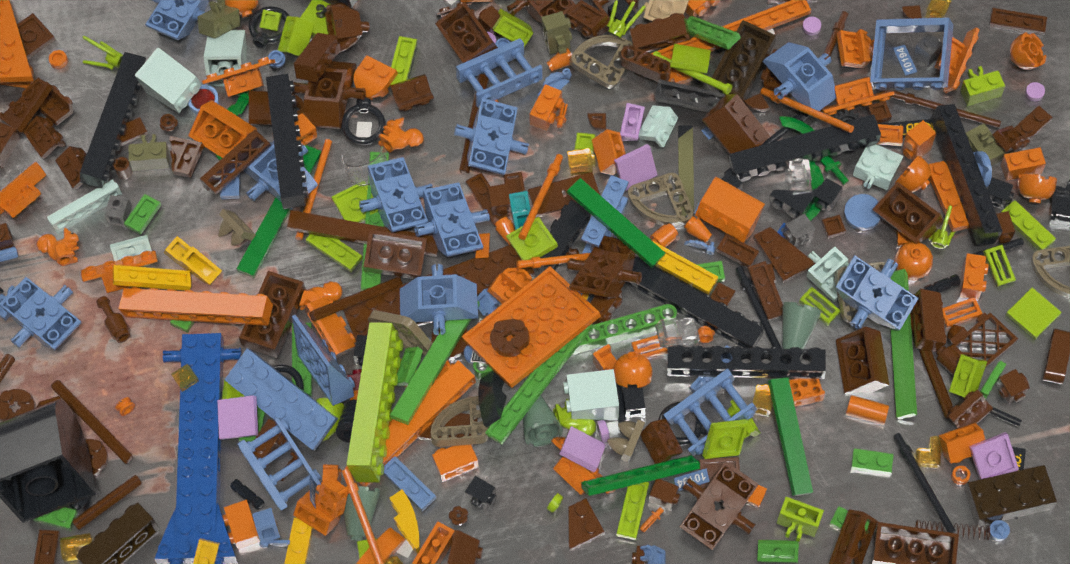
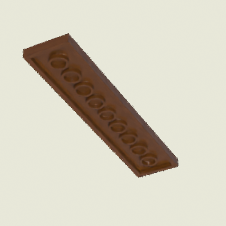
(479, 271)

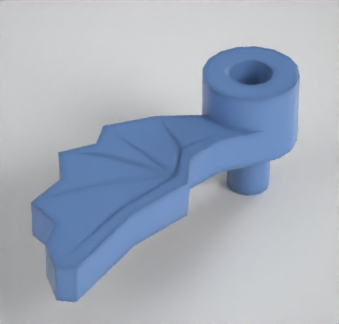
(554, 77)
(710, 249)
(281, 543)

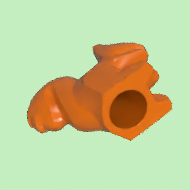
(397, 138)
(60, 250)
(331, 290)

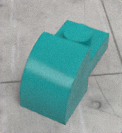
(519, 208)

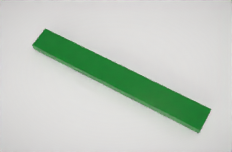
(271, 226)

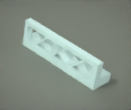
(83, 207)

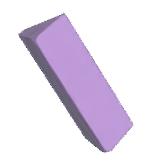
(631, 122)

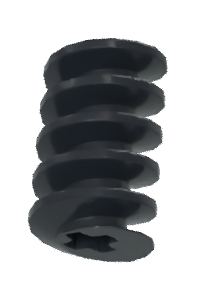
(346, 420)

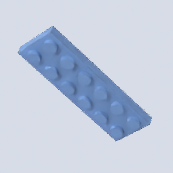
(281, 398)

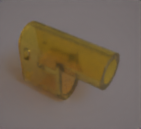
(930, 456)
(71, 544)

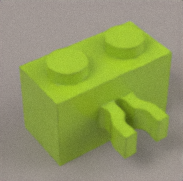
(982, 87)
(799, 517)

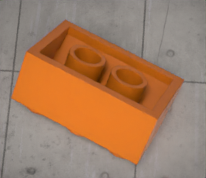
(219, 128)
(730, 209)
(332, 329)

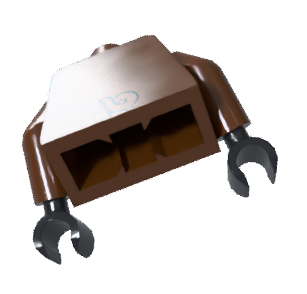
(343, 23)

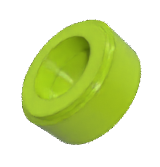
(555, 502)

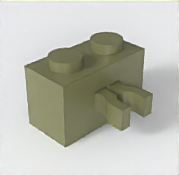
(218, 19)
(556, 32)
(983, 140)
(149, 155)

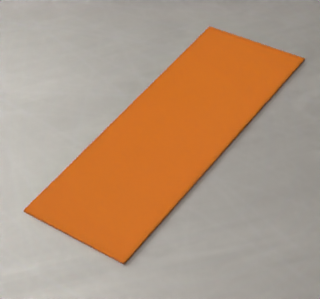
(483, 253)

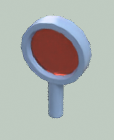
(205, 94)

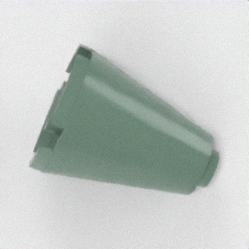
(798, 324)
(540, 424)
(369, 501)

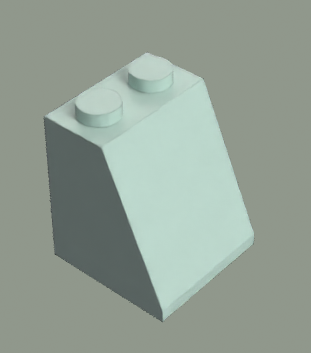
(225, 53)
(168, 80)
(592, 395)

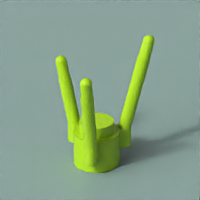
(618, 27)
(113, 57)
(940, 238)

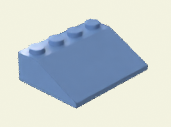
(322, 363)

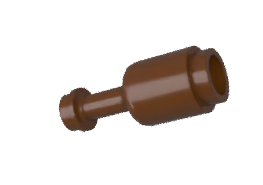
(114, 321)

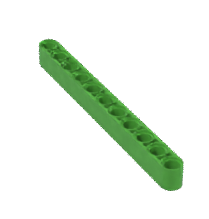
(605, 338)

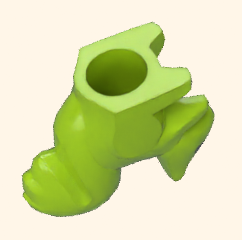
(585, 425)

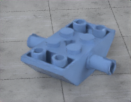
(176, 17)
(802, 75)
(491, 136)
(265, 173)
(395, 195)
(451, 220)
(439, 299)
(891, 301)
(40, 314)

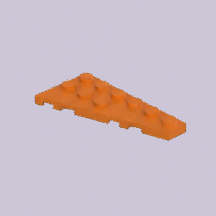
(13, 59)

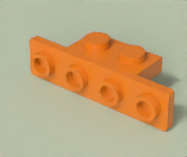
(959, 55)
(242, 79)
(855, 93)
(21, 191)
(106, 269)
(573, 472)

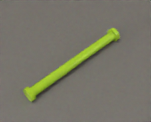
(726, 88)

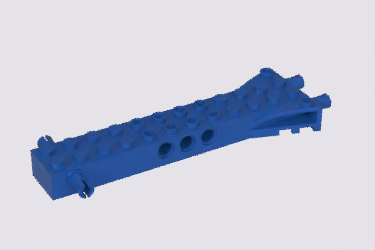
(199, 454)

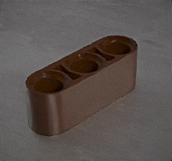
(639, 57)
(1057, 357)

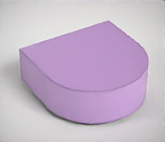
(603, 430)

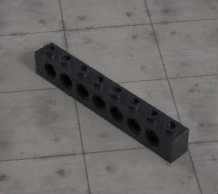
(755, 369)

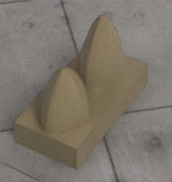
(232, 221)
(623, 446)

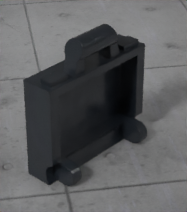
(1060, 206)

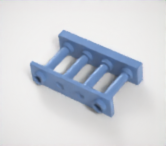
(497, 58)
(595, 230)
(708, 392)
(258, 465)

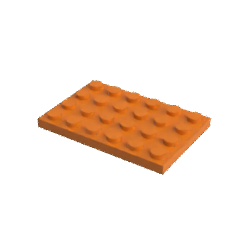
(551, 315)

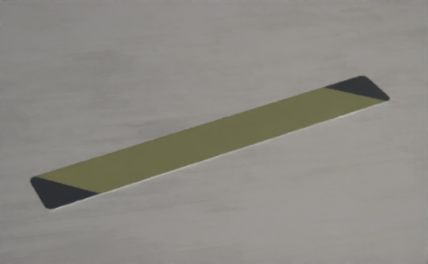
(685, 163)

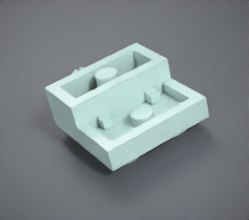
(877, 166)
(824, 270)

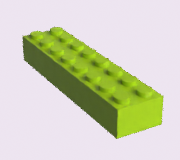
(374, 403)

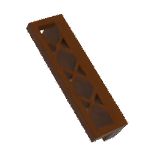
(232, 160)
(849, 537)

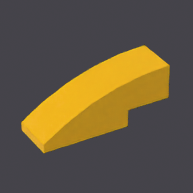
(192, 260)
(406, 519)

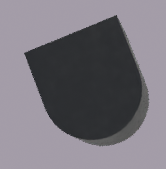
(44, 461)

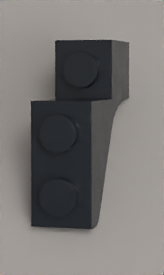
(800, 202)

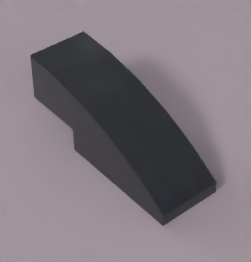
(491, 398)

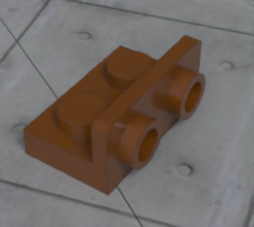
(586, 19)
(411, 92)
(43, 136)

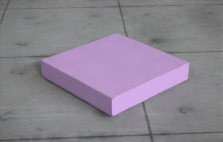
(636, 166)
(237, 417)
(582, 449)
(994, 456)

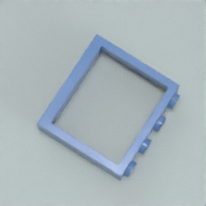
(910, 26)

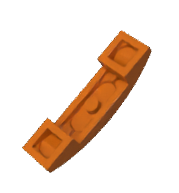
(387, 543)

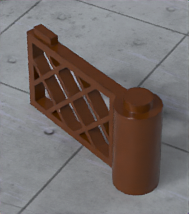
(950, 356)

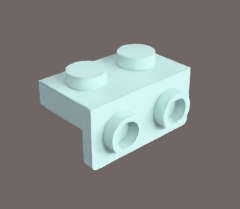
(658, 125)
(130, 248)

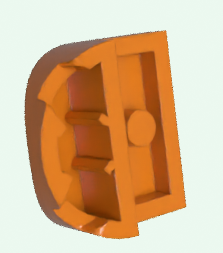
(855, 48)
(374, 77)
(509, 283)

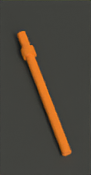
(807, 110)
(552, 171)
(317, 177)
(537, 262)
(353, 491)

